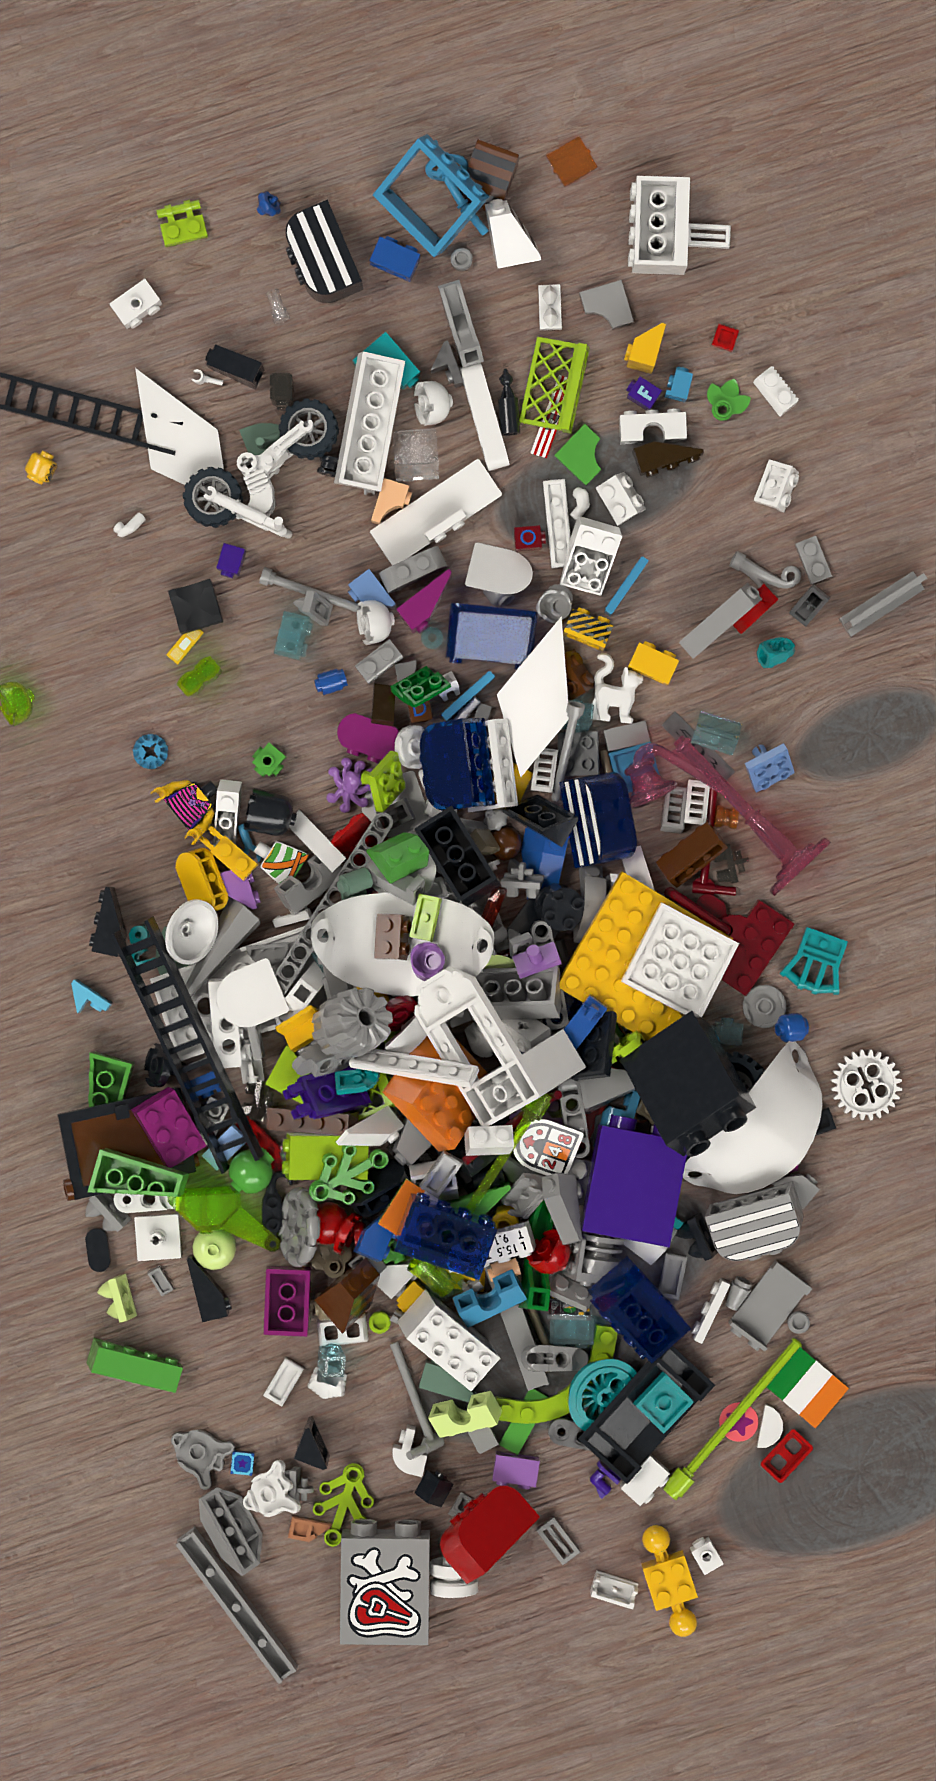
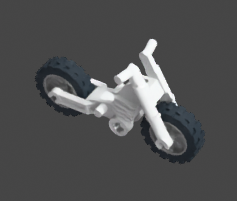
(257, 478)

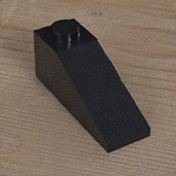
(208, 1293)

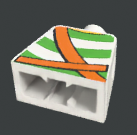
(280, 860)

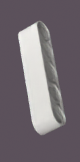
(484, 417)

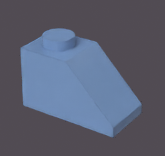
(369, 588)

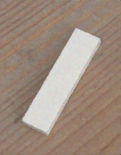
(557, 521)

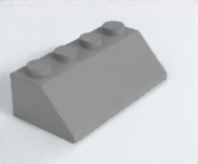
(524, 998)

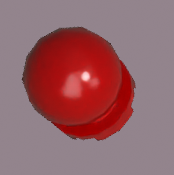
(336, 1226)

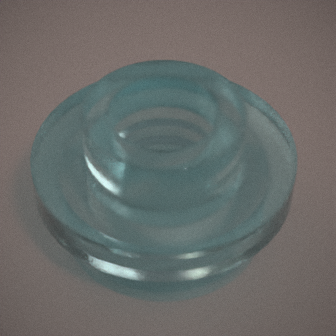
(439, 638)

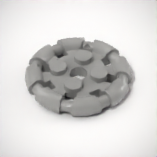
(299, 1227)

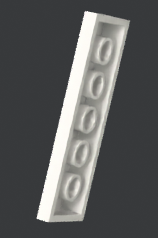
(369, 421)

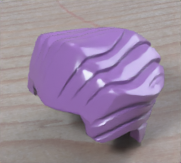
(427, 960)

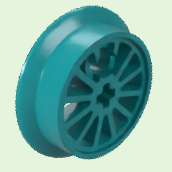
(614, 1370)

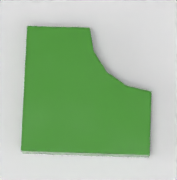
(579, 455)

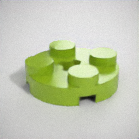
(627, 1044)

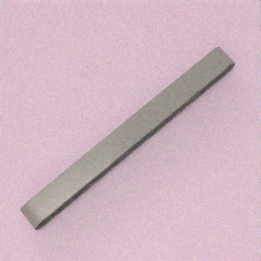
(302, 941)

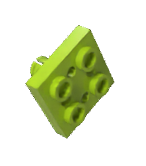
(385, 781)

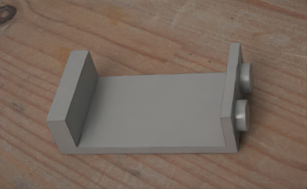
(768, 1305)

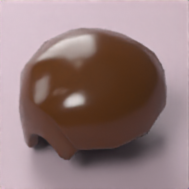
(509, 842)

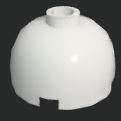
(433, 402)
(374, 621)

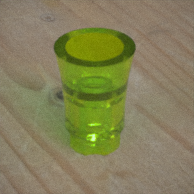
(433, 1276)

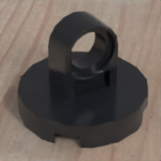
(158, 1067)

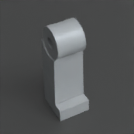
(403, 888)

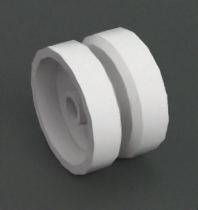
(448, 1582)

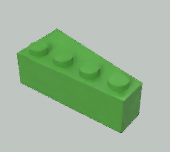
(108, 1078)
(135, 1176)
(134, 1366)

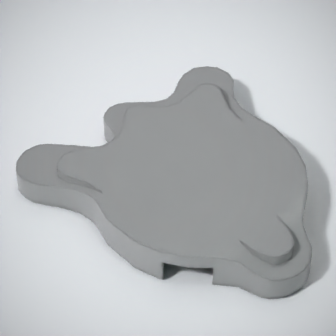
(199, 1453)

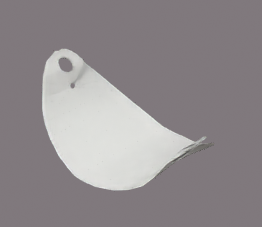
(354, 929)
(774, 1134)

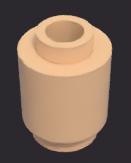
(499, 1268)

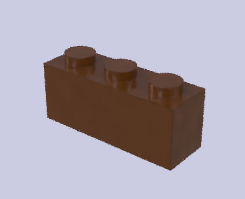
(691, 854)

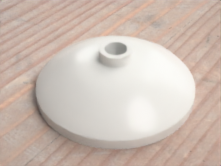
(191, 931)

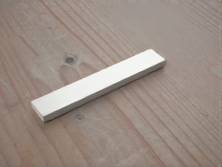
(416, 1067)

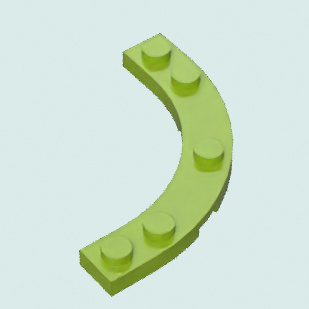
(557, 1405)

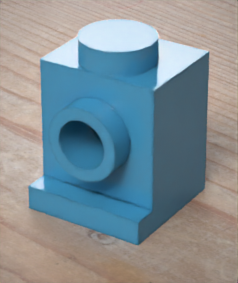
(679, 385)

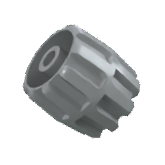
(351, 1023)

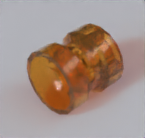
(722, 820)

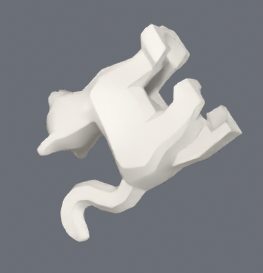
(614, 696)

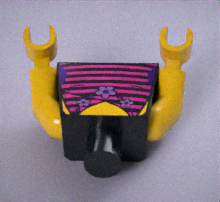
(190, 804)

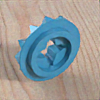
(160, 749)

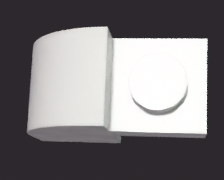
(413, 1466)

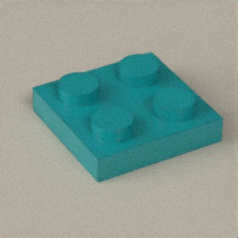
(663, 1402)

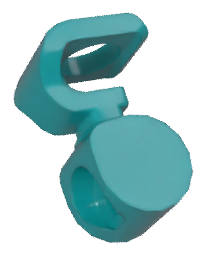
(136, 934)

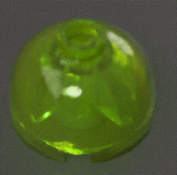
(16, 702)

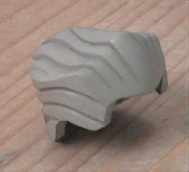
(554, 603)

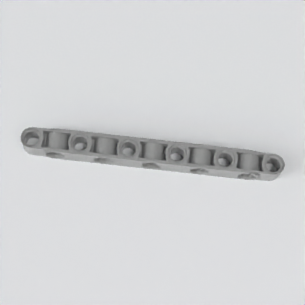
(570, 1088)

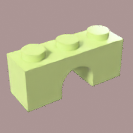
(450, 1420)

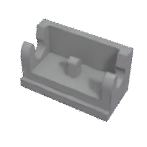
(524, 1195)

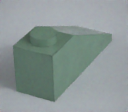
(440, 1381)

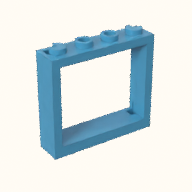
(408, 218)

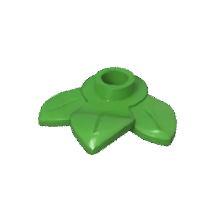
(728, 397)

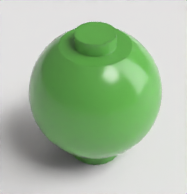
(250, 1174)

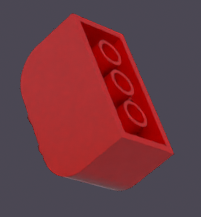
(486, 1531)

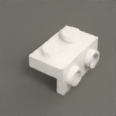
(621, 498)

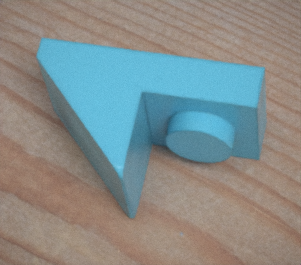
(83, 993)

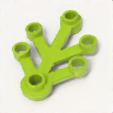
(344, 1500)

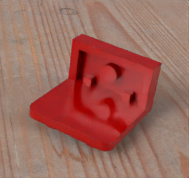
(348, 838)

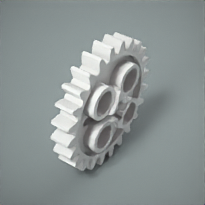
(884, 1076)

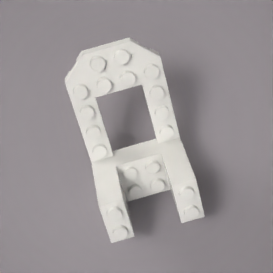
(520, 1076)

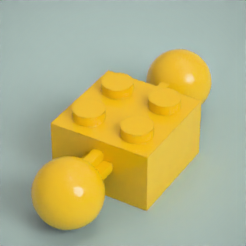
(669, 1580)

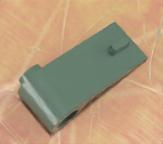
(354, 883)

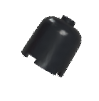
(269, 813)

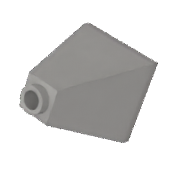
(605, 1090)

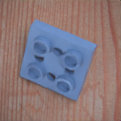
(769, 766)

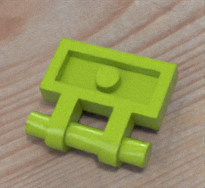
(185, 229)

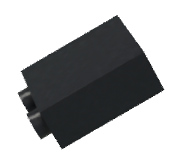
(688, 1085)

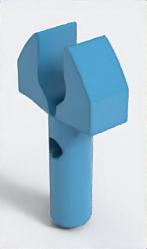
(247, 841)

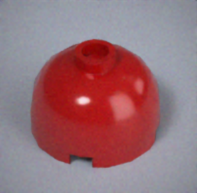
(550, 1254)

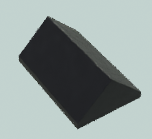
(543, 818)
(311, 1447)

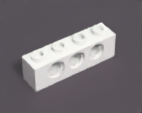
(229, 1057)

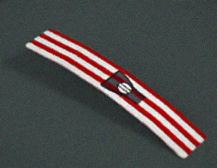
(546, 436)

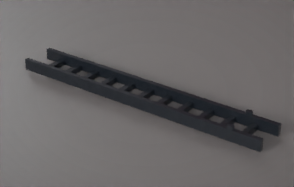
(70, 424)

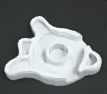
(270, 1492)

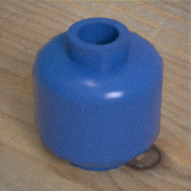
(791, 1027)

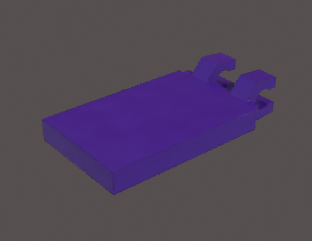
(321, 1097)

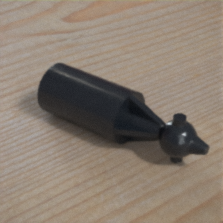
(508, 407)

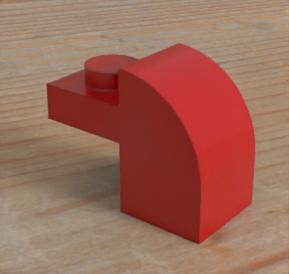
(757, 611)

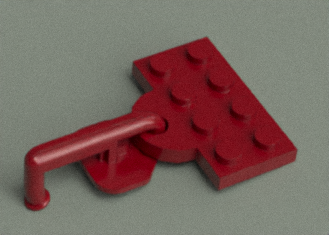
(757, 935)

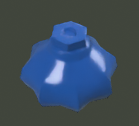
(268, 204)

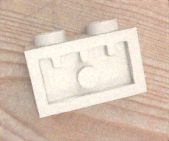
(777, 485)

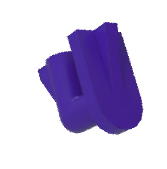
(596, 1479)

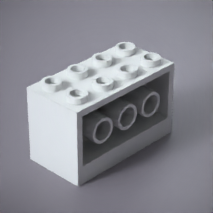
(673, 223)
(448, 1340)

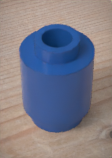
(330, 681)

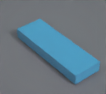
(626, 585)
(468, 695)

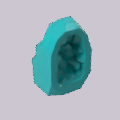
(775, 651)

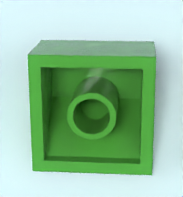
(399, 856)

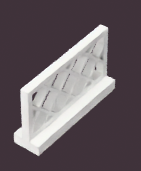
(501, 764)

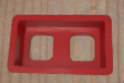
(792, 1460)

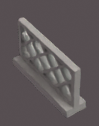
(882, 603)

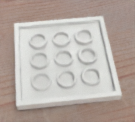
(679, 961)

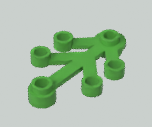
(345, 1176)

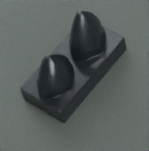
(697, 1229)

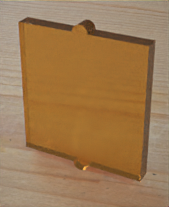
(571, 161)

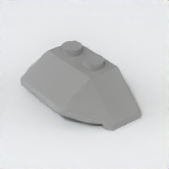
(231, 1529)

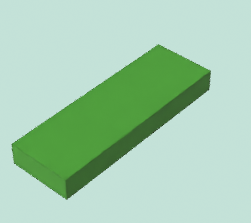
(517, 1433)

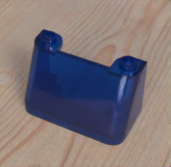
(490, 634)

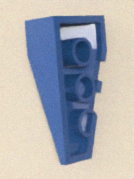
(543, 856)

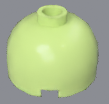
(214, 1249)

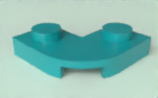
(355, 1081)

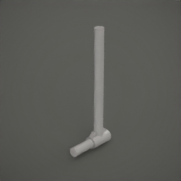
(432, 1440)

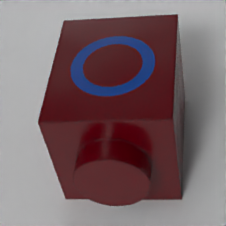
(529, 538)

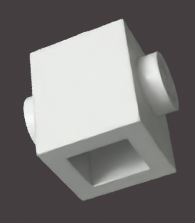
(709, 1561)

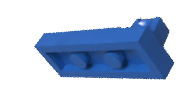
(584, 1020)

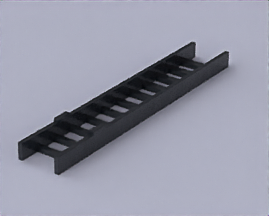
(184, 998)

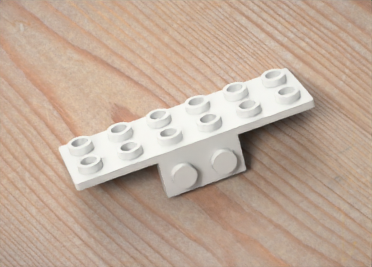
(436, 513)

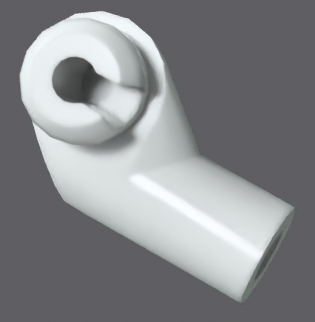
(582, 500)
(124, 530)

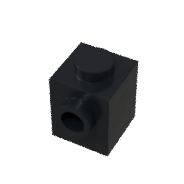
(434, 1488)

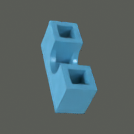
(476, 1308)

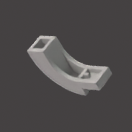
(593, 893)

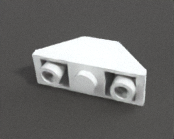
(304, 991)

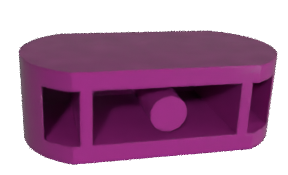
(364, 737)

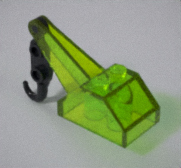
(221, 1209)

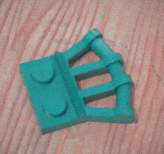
(822, 948)

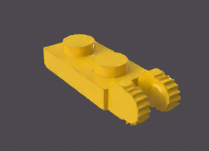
(230, 855)

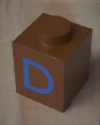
(421, 713)

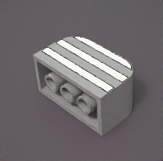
(756, 1223)

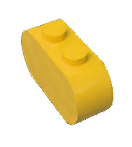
(201, 877)

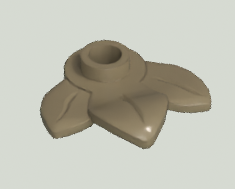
(326, 1257)

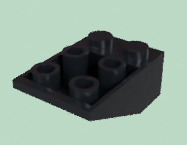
(108, 921)

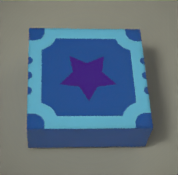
(242, 1463)

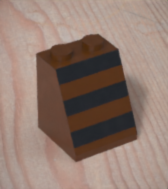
(493, 170)
(349, 1295)

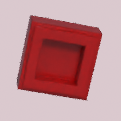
(725, 337)

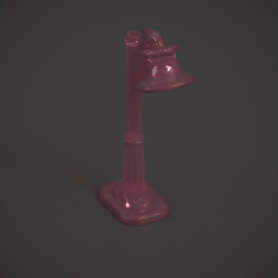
(650, 786)

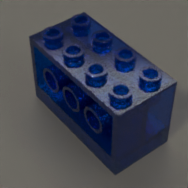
(446, 1250)
(638, 1310)

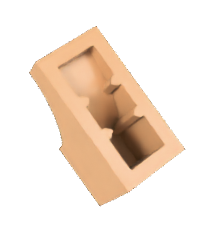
(392, 496)

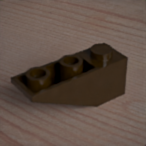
(661, 455)

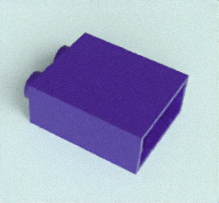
(632, 1184)

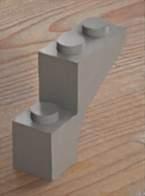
(460, 323)

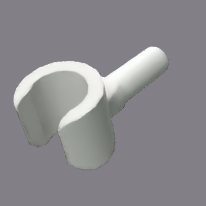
(206, 379)

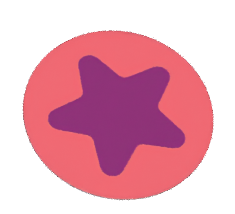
(744, 1427)

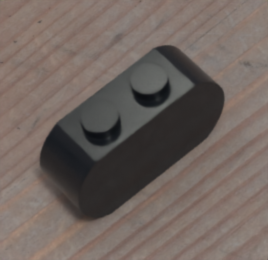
(386, 1185)

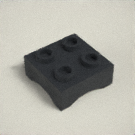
(195, 606)

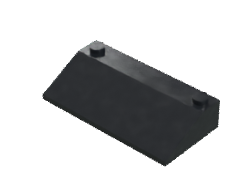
(622, 1433)

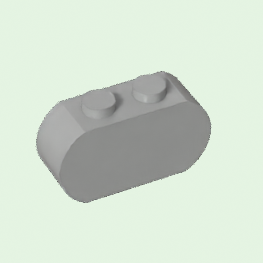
(413, 569)

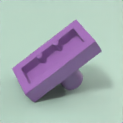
(536, 959)

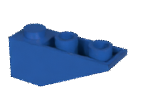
(374, 1241)

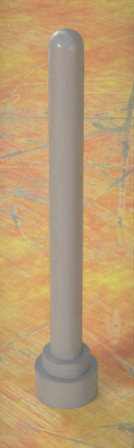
(269, 577)
(575, 711)

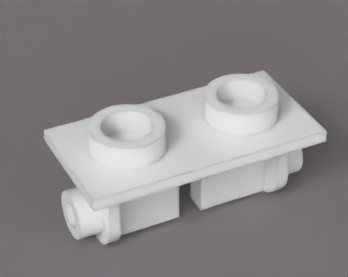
(250, 1069)

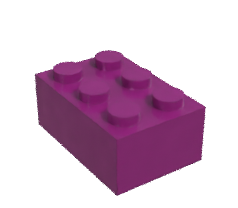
(169, 1127)
(287, 1301)

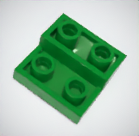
(420, 687)

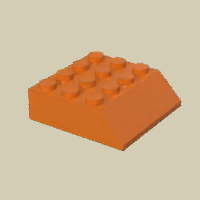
(431, 1106)

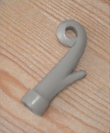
(759, 575)

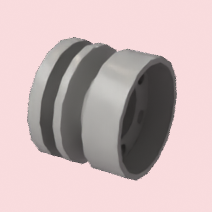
(599, 1252)

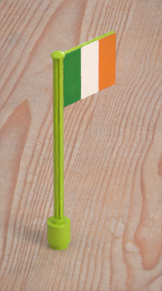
(796, 1381)

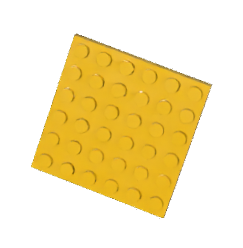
(608, 950)

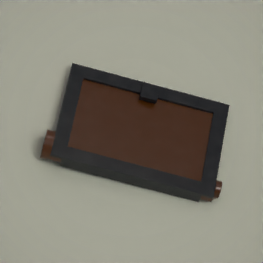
(110, 1127)

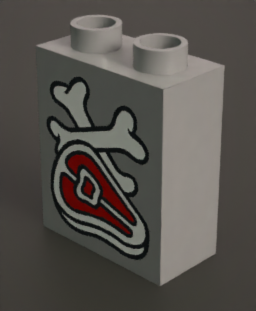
(385, 1584)

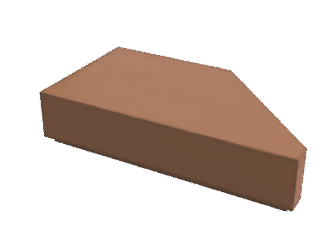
(306, 1528)

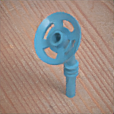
(461, 202)

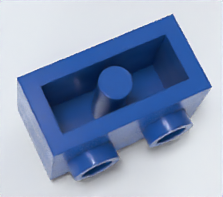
(395, 258)

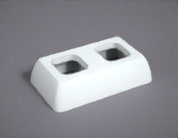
(343, 1338)

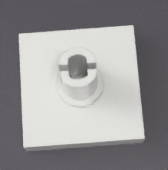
(158, 1237)

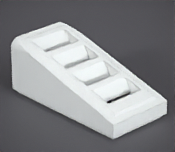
(544, 788)
(694, 820)

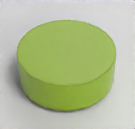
(379, 1322)

